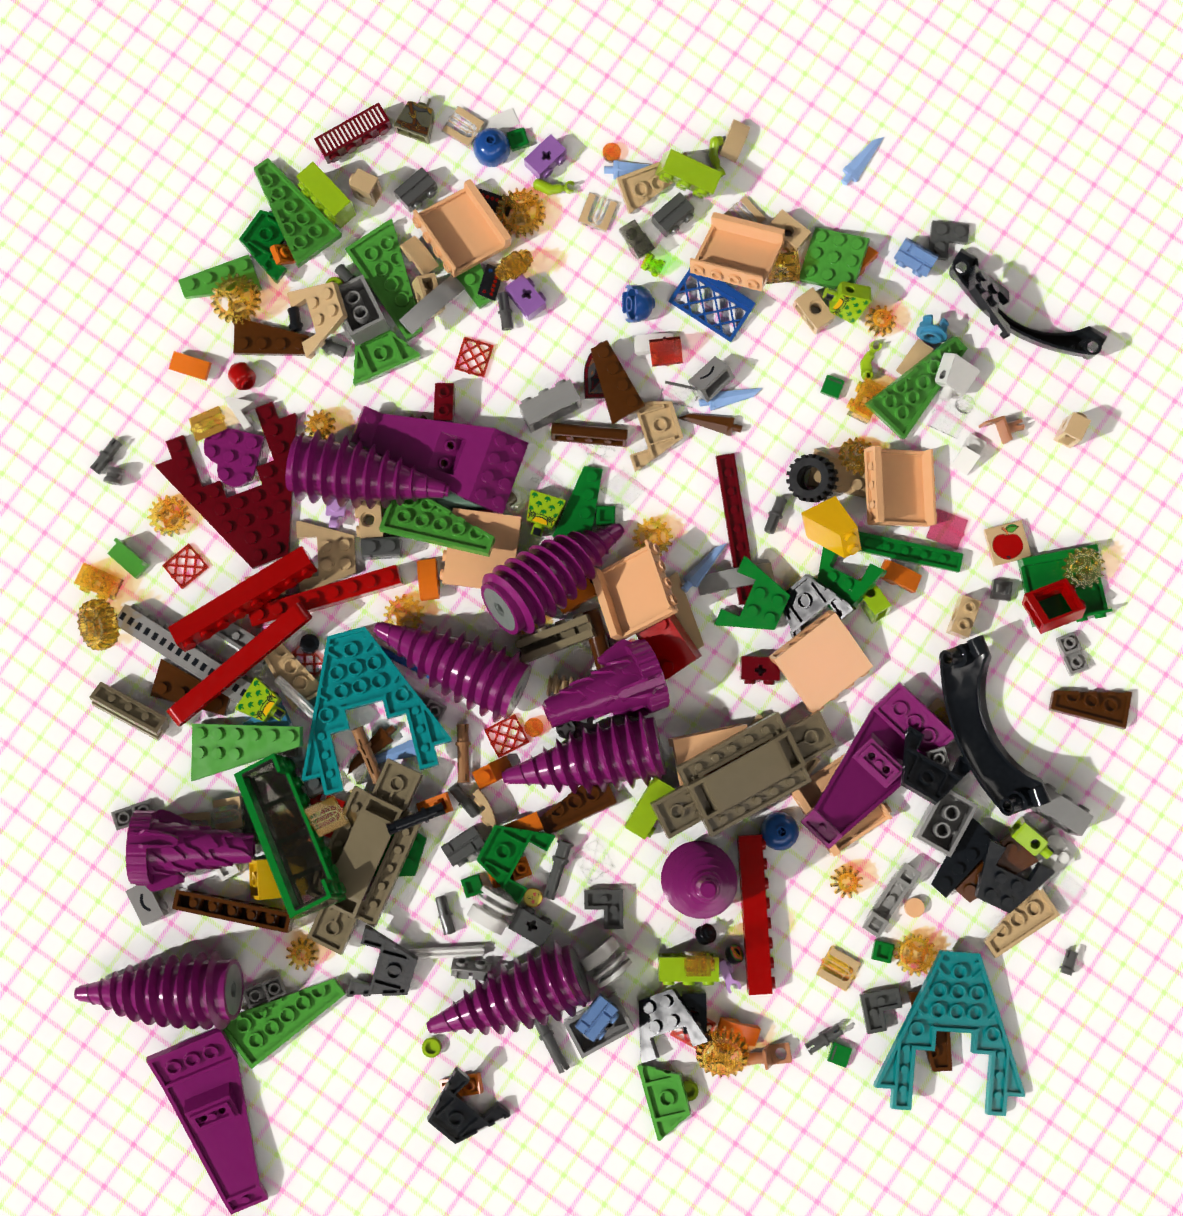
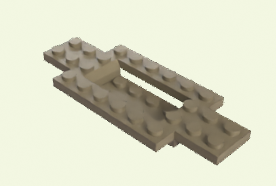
(746, 782)
(358, 850)

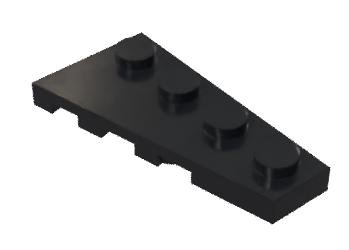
(964, 858)

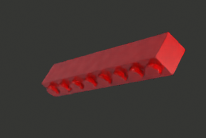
(330, 595)
(242, 599)
(754, 914)

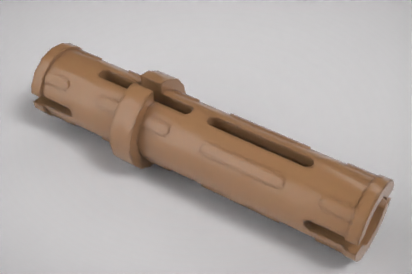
(365, 749)
(463, 752)

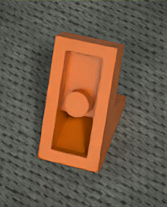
(491, 772)
(444, 798)

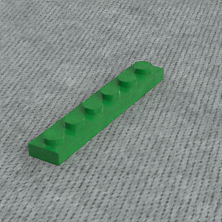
(910, 552)

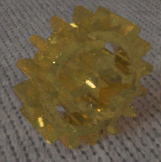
(514, 265)
(855, 458)
(167, 505)
(658, 531)
(1086, 575)
(408, 603)
(907, 957)

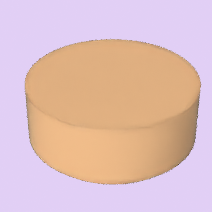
(914, 907)

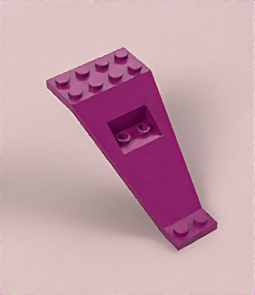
(477, 466)
(859, 780)
(199, 1081)

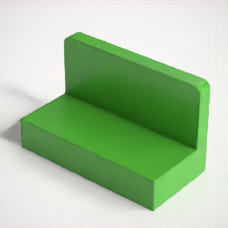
(128, 558)

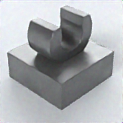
(1001, 590)

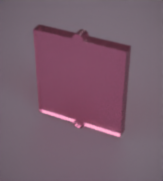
(948, 529)

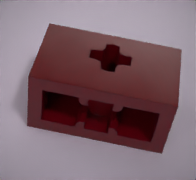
(444, 402)
(750, 663)

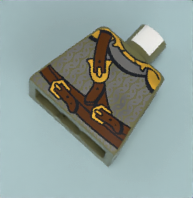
(416, 120)

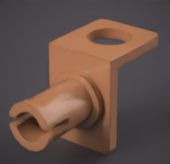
(1004, 428)
(768, 1055)

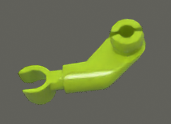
(715, 142)
(550, 189)
(865, 363)

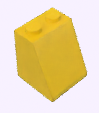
(832, 527)
(262, 881)

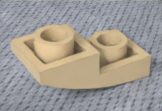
(734, 140)
(419, 254)
(916, 354)
(488, 815)

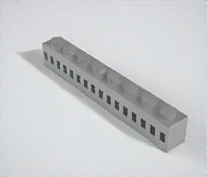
(160, 639)

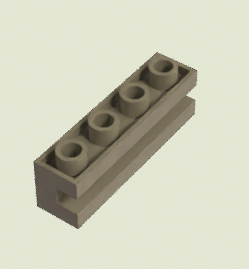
(556, 638)
(129, 711)

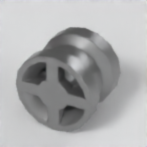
(114, 476)
(563, 729)

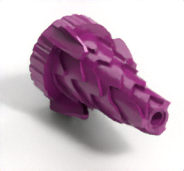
(625, 686)
(166, 844)

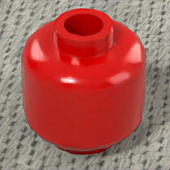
(242, 376)

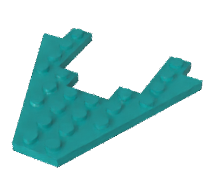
(355, 676)
(953, 1000)

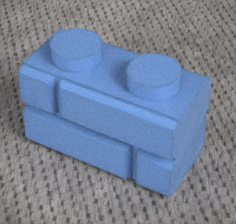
(915, 257)
(597, 1017)

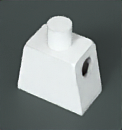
(955, 375)

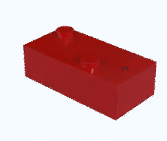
(671, 645)

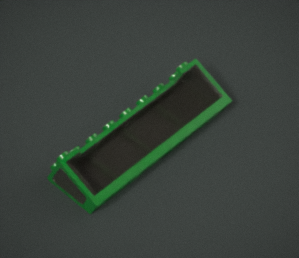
(291, 845)

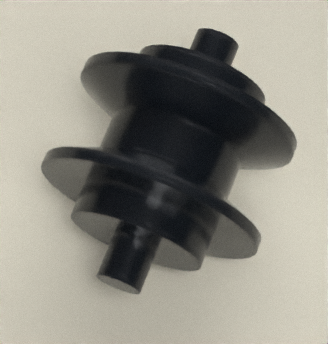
(705, 934)

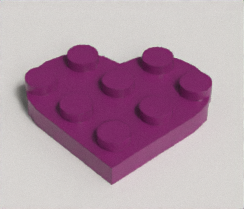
(235, 454)

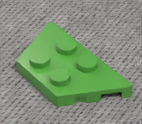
(381, 356)
(664, 1097)

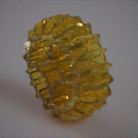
(530, 200)
(239, 284)
(98, 624)
(725, 1045)

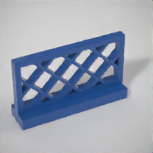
(722, 289)

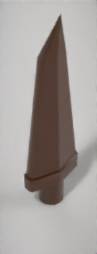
(716, 423)
(379, 741)

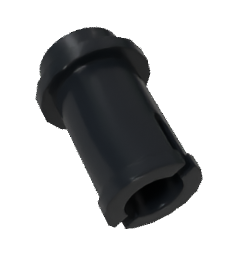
(295, 320)

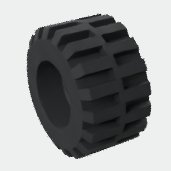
(797, 473)

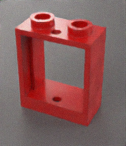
(1037, 614)

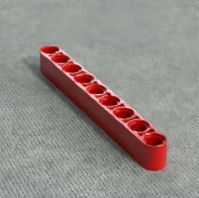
(239, 664)

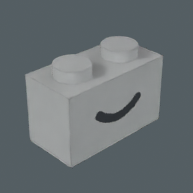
(711, 378)
(147, 904)

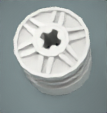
(491, 911)
(606, 962)

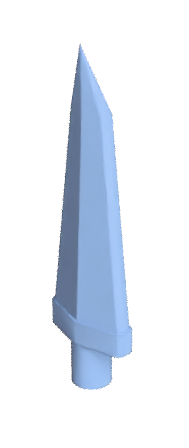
(858, 164)
(621, 168)
(729, 397)
(697, 574)
(399, 752)

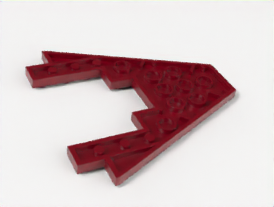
(252, 521)

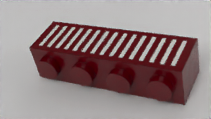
(353, 133)

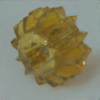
(876, 326)
(316, 419)
(843, 875)
(302, 945)

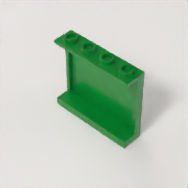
(1047, 569)

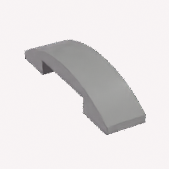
(431, 304)
(729, 579)
(890, 899)

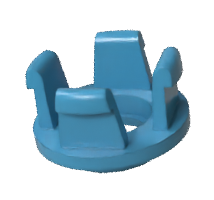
(926, 327)

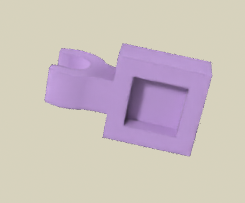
(335, 512)
(726, 970)

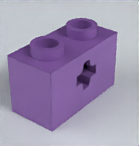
(547, 149)
(528, 307)

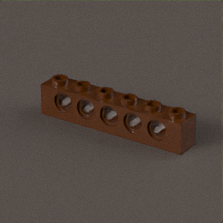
(232, 910)

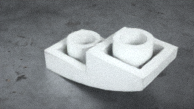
(641, 342)

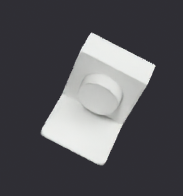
(240, 408)
(968, 454)

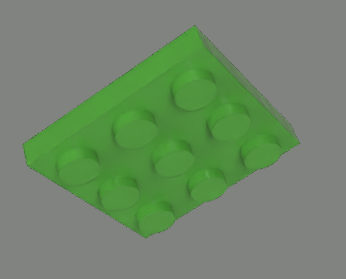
(833, 258)

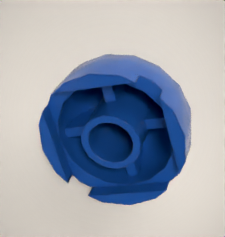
(491, 147)
(637, 303)
(773, 823)

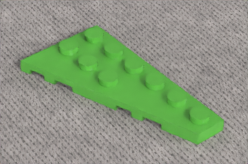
(299, 220)
(383, 267)
(910, 394)
(436, 525)
(234, 745)
(269, 1025)

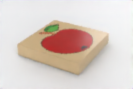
(1007, 543)

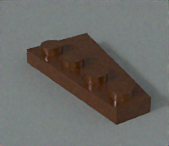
(266, 340)
(616, 386)
(173, 683)
(1099, 707)
(577, 808)
(1014, 858)
(940, 1058)

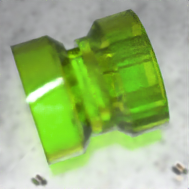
(653, 265)

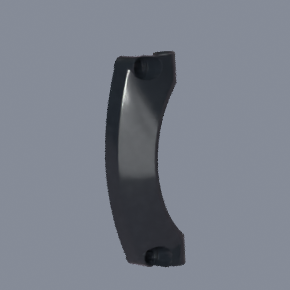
(1069, 343)
(964, 693)

